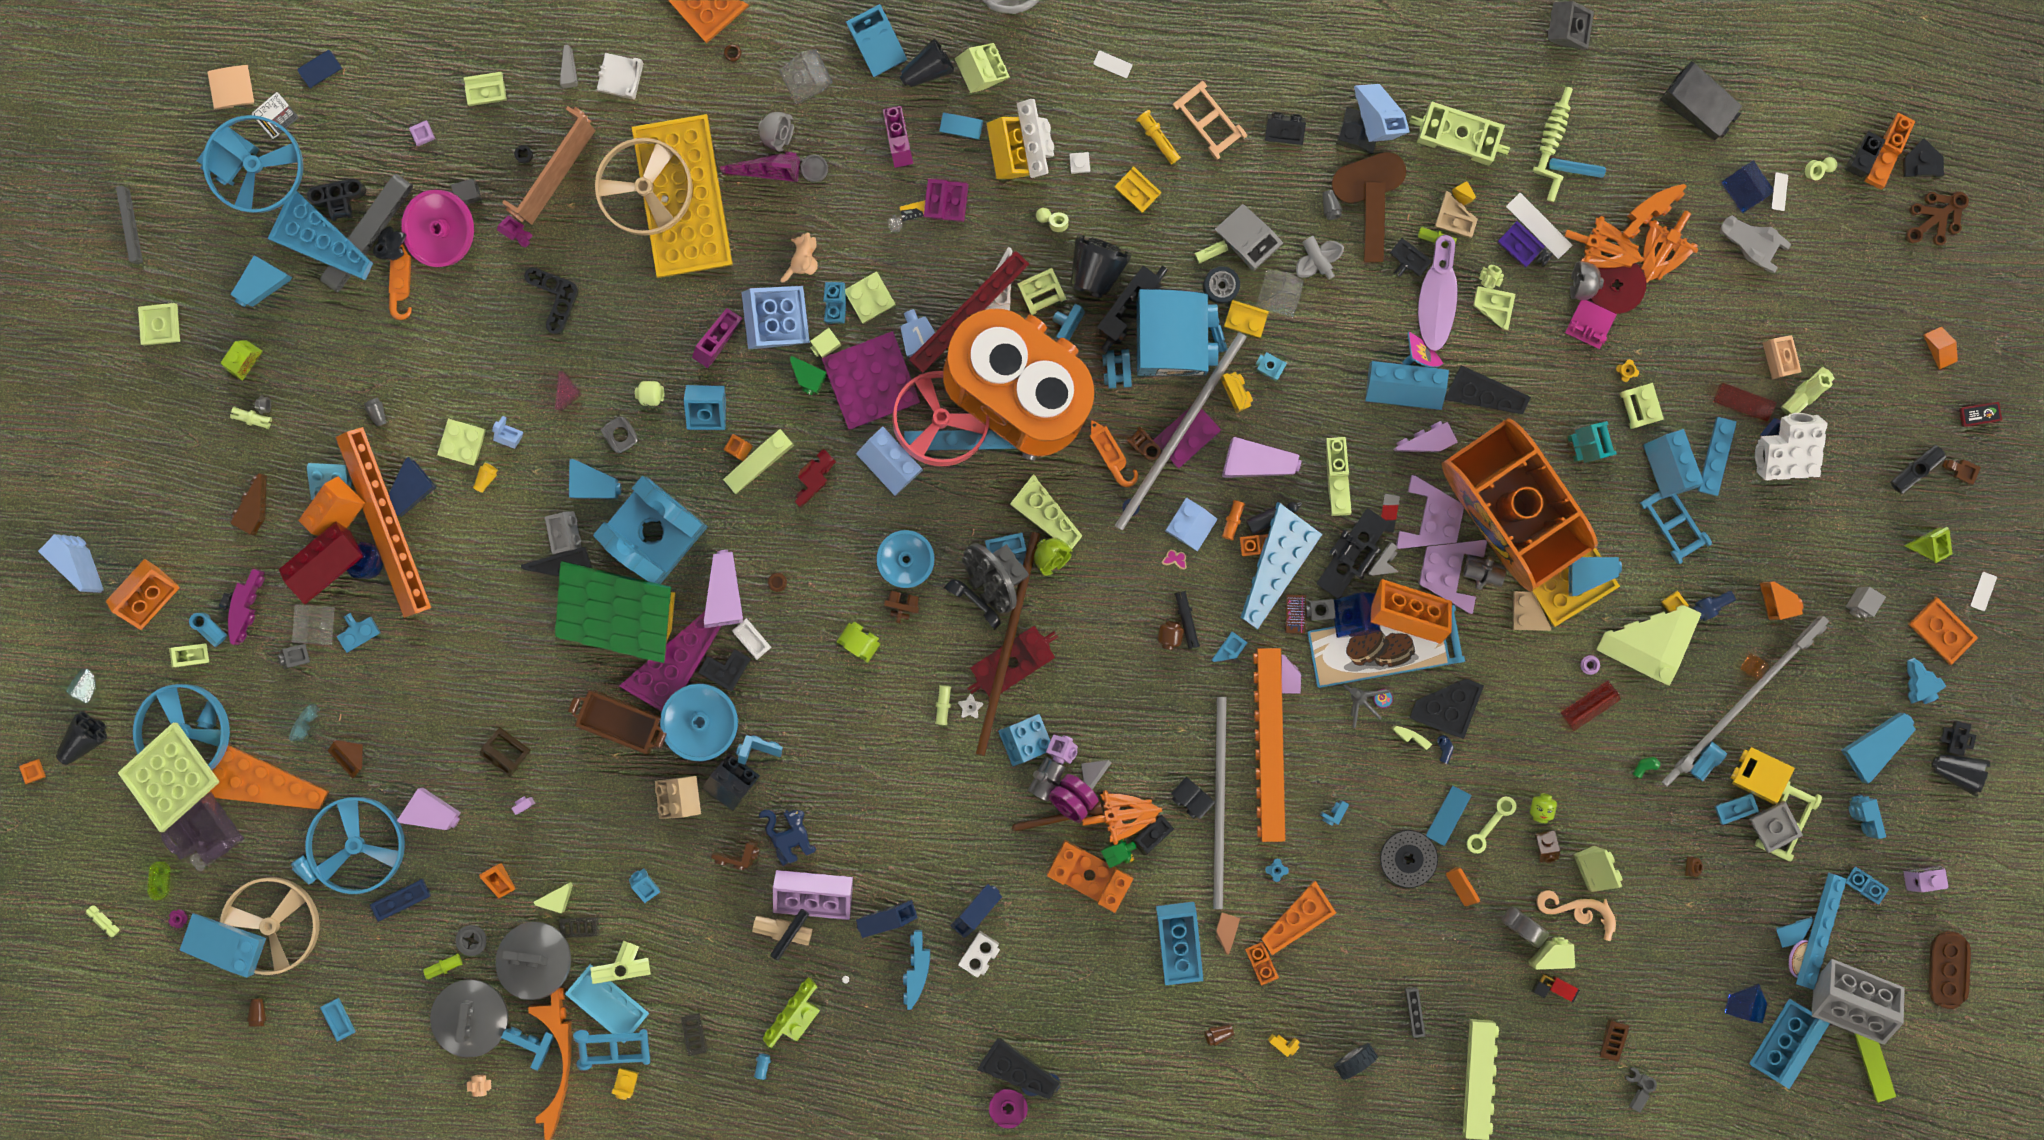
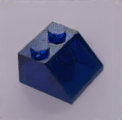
(1354, 615)

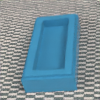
(337, 1019)

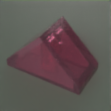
(566, 392)

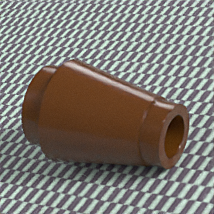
(256, 1013)
(1217, 1035)

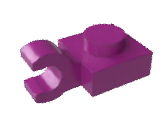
(514, 229)

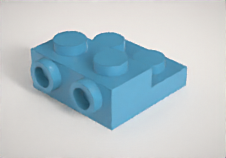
(1867, 810)

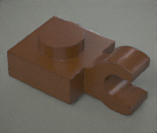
(1964, 471)

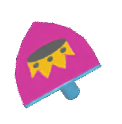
(1421, 353)

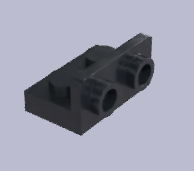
(1285, 128)

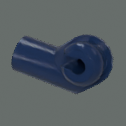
(1447, 748)

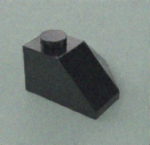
(1353, 133)

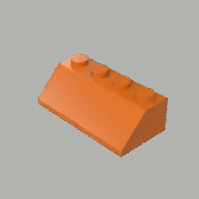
(1412, 611)

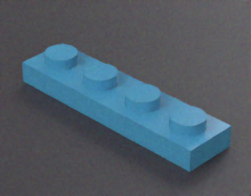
(1717, 456)

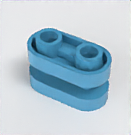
(1110, 377)

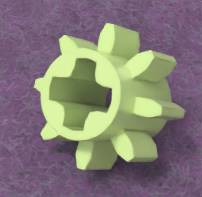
(1491, 276)

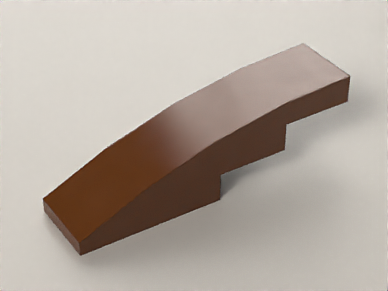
(1374, 221)

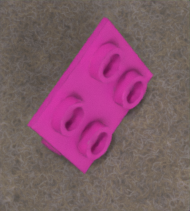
(1590, 323)

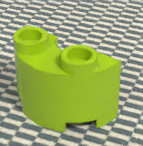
(858, 642)

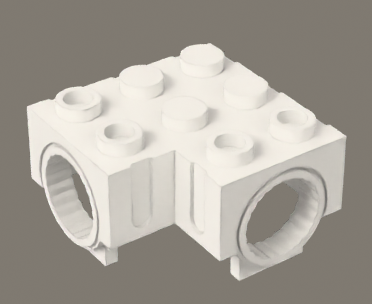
(1795, 451)

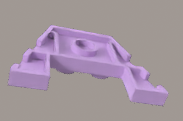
(1440, 517)
(1443, 567)

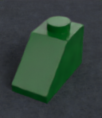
(808, 376)

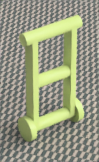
(1813, 803)

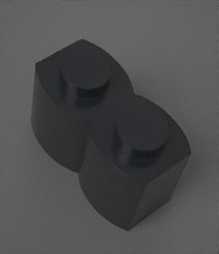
(1192, 798)

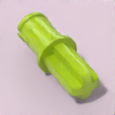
(1432, 236)
(442, 966)

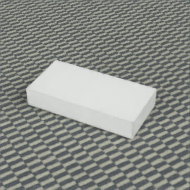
(751, 639)

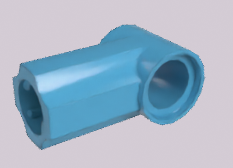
(209, 629)
(1710, 757)

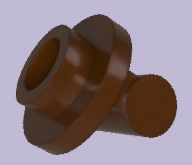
(1693, 867)

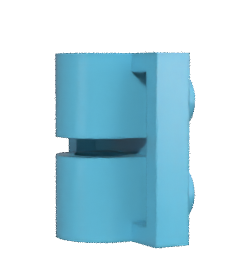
(321, 473)

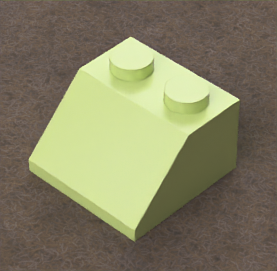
(1554, 955)

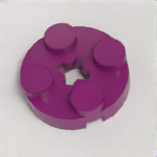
(1016, 1116)

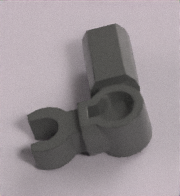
(1647, 1085)

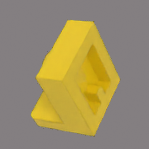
(1280, 1043)
(625, 1083)

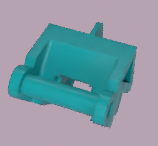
(1588, 444)

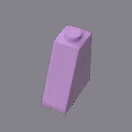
(429, 812)

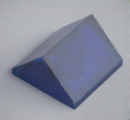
(1748, 186)

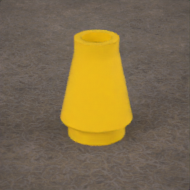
(484, 477)

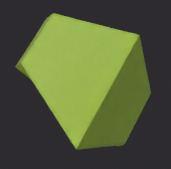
(1933, 545)

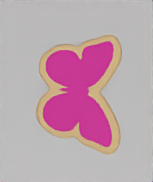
(1177, 558)

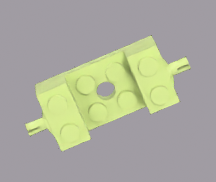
(1441, 126)

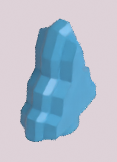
(1922, 683)

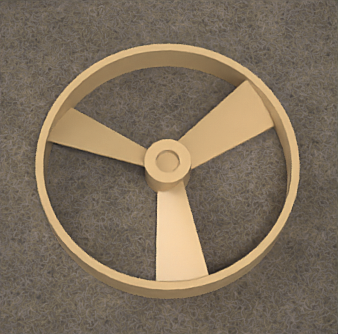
(661, 155)
(270, 925)

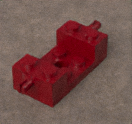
(1030, 650)

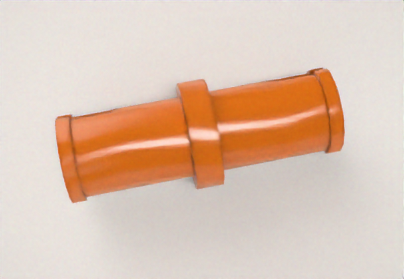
(1233, 520)

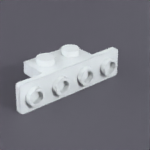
(1035, 137)

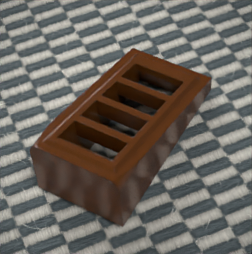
(1607, 1038)

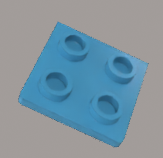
(1025, 740)

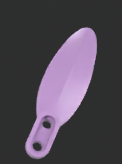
(1438, 296)

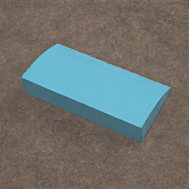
(607, 1004)

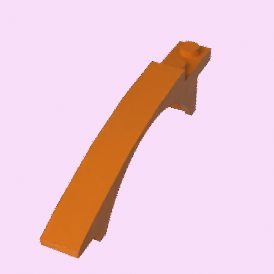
(553, 1017)

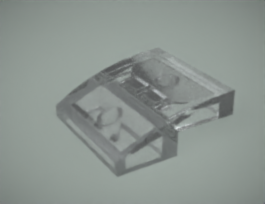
(313, 624)

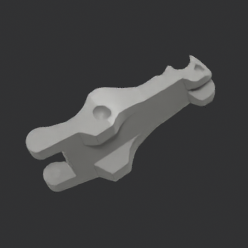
(1756, 243)

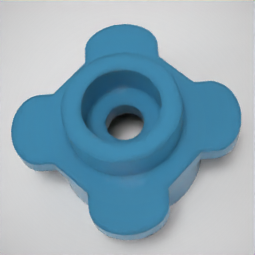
(1276, 875)

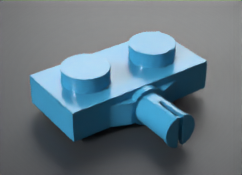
(357, 632)

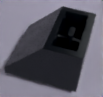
(731, 782)

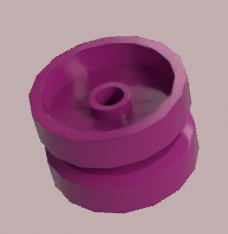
(1073, 798)

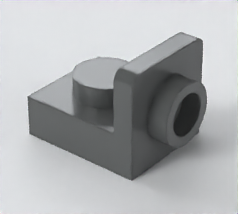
(293, 656)

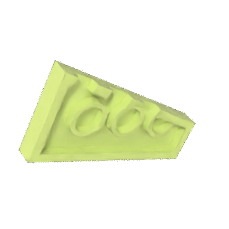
(1044, 512)

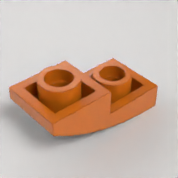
(1252, 544)
(1262, 963)

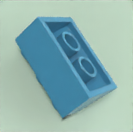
(1673, 464)

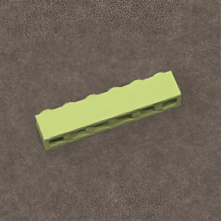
(1479, 1079)

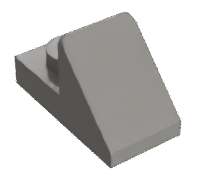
(1381, 565)

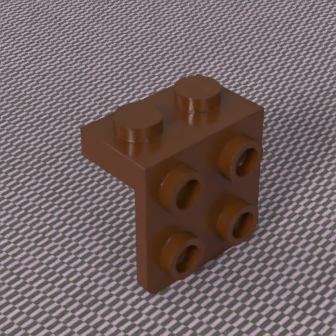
(750, 854)

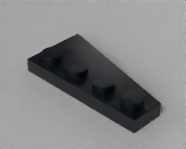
(1482, 391)
(1012, 1066)

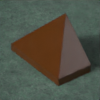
(348, 756)

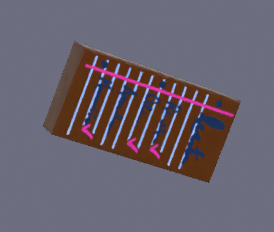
(1295, 613)

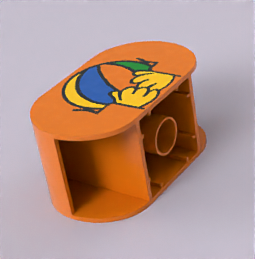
(1519, 504)

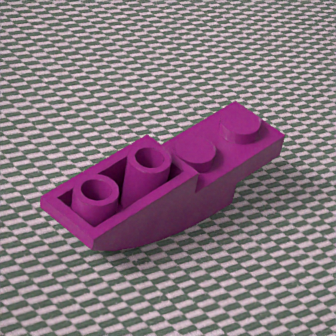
(239, 612)

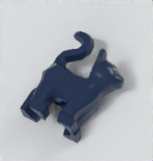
(789, 838)

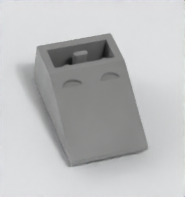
(1249, 237)

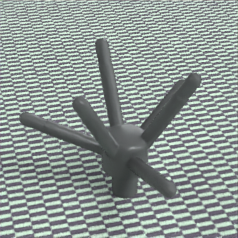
(1359, 698)

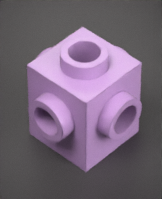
(1062, 749)

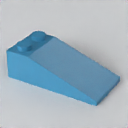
(1179, 943)
(223, 945)

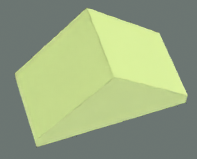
(189, 655)
(556, 900)

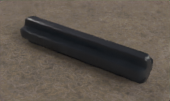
(789, 934)

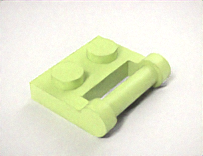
(1039, 285)
(1647, 404)

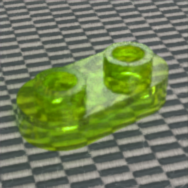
(157, 880)

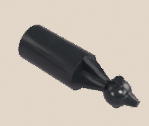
(1262, 521)

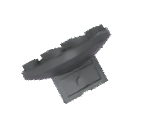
(997, 574)
(533, 960)
(469, 1018)

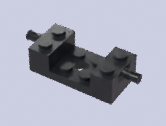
(1113, 328)

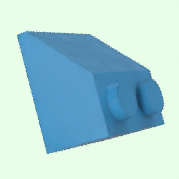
(705, 407)

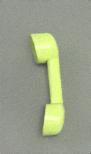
(1505, 807)

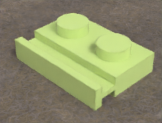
(485, 89)

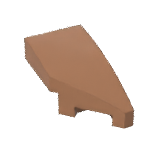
(1226, 931)

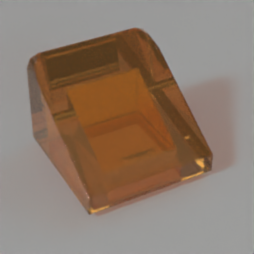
(1755, 666)

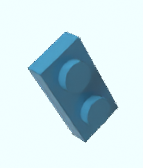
(1736, 808)

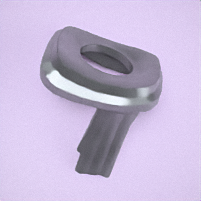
(608, 431)

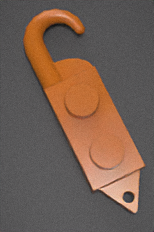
(1111, 453)

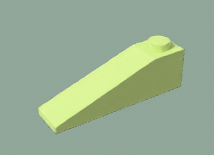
(758, 461)

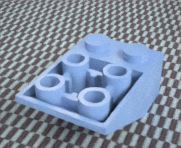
(1380, 113)

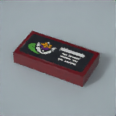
(1980, 414)

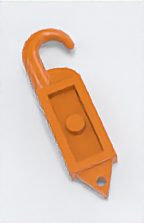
(399, 283)

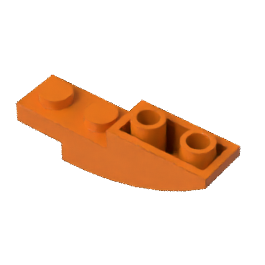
(1895, 140)
(1655, 205)

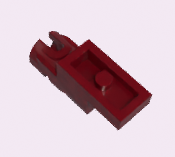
(813, 477)

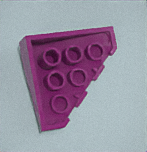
(774, 167)

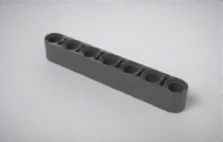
(371, 226)

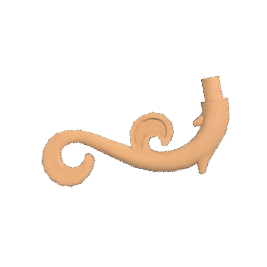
(1578, 905)

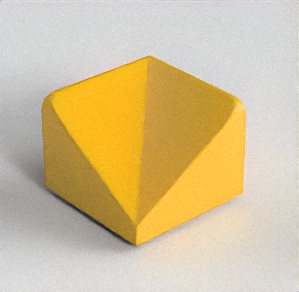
(1464, 193)

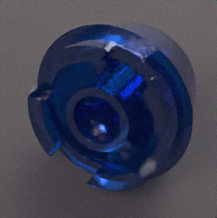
(369, 565)

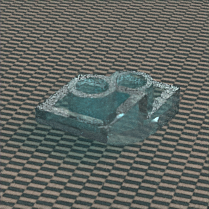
(300, 727)

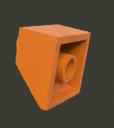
(1780, 601)

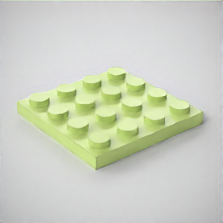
(168, 777)

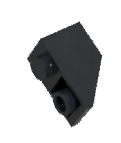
(1865, 154)

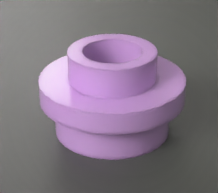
(1596, 665)

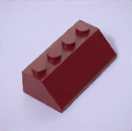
(321, 562)

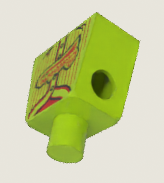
(240, 358)

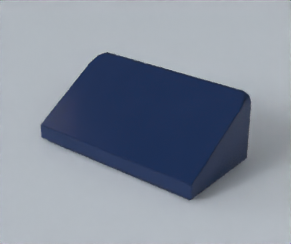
(319, 68)

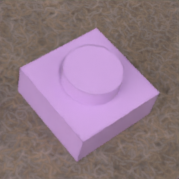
(522, 804)

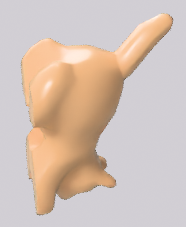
(802, 261)

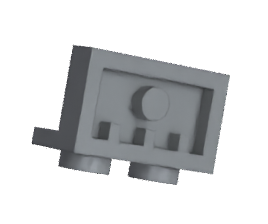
(563, 532)

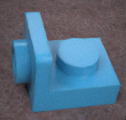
(1338, 812)
(643, 885)

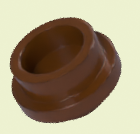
(777, 582)

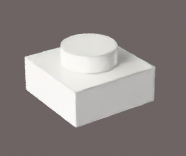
(1079, 163)

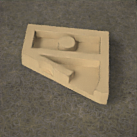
(1455, 218)
(1528, 613)

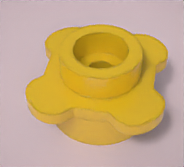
(1633, 371)

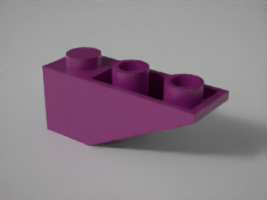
(897, 136)

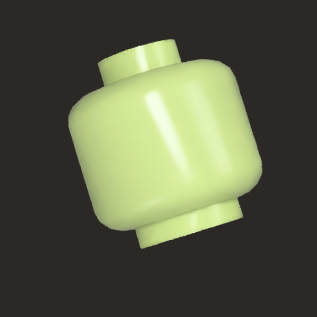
(649, 393)

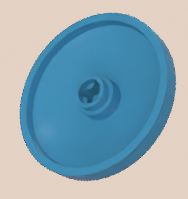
(699, 722)

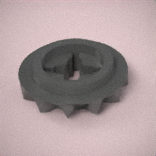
(463, 944)

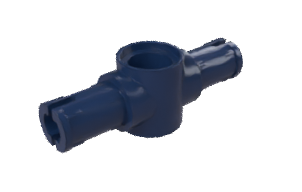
(1710, 606)

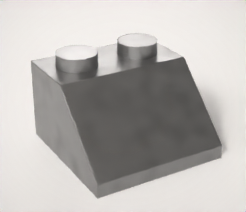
(1570, 24)

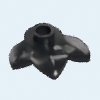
(390, 243)

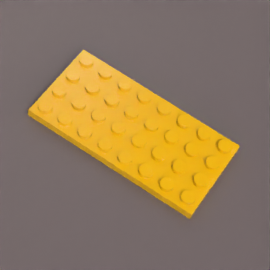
(701, 235)

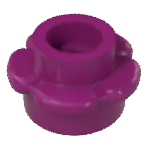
(182, 918)

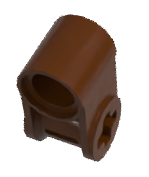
(1143, 444)

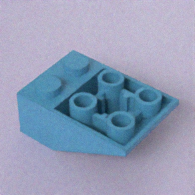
(876, 40)

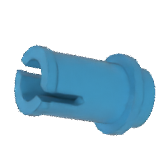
(762, 1066)

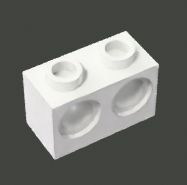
(975, 952)

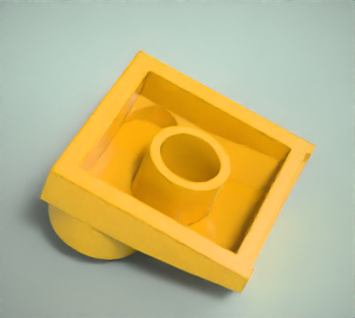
(1234, 387)

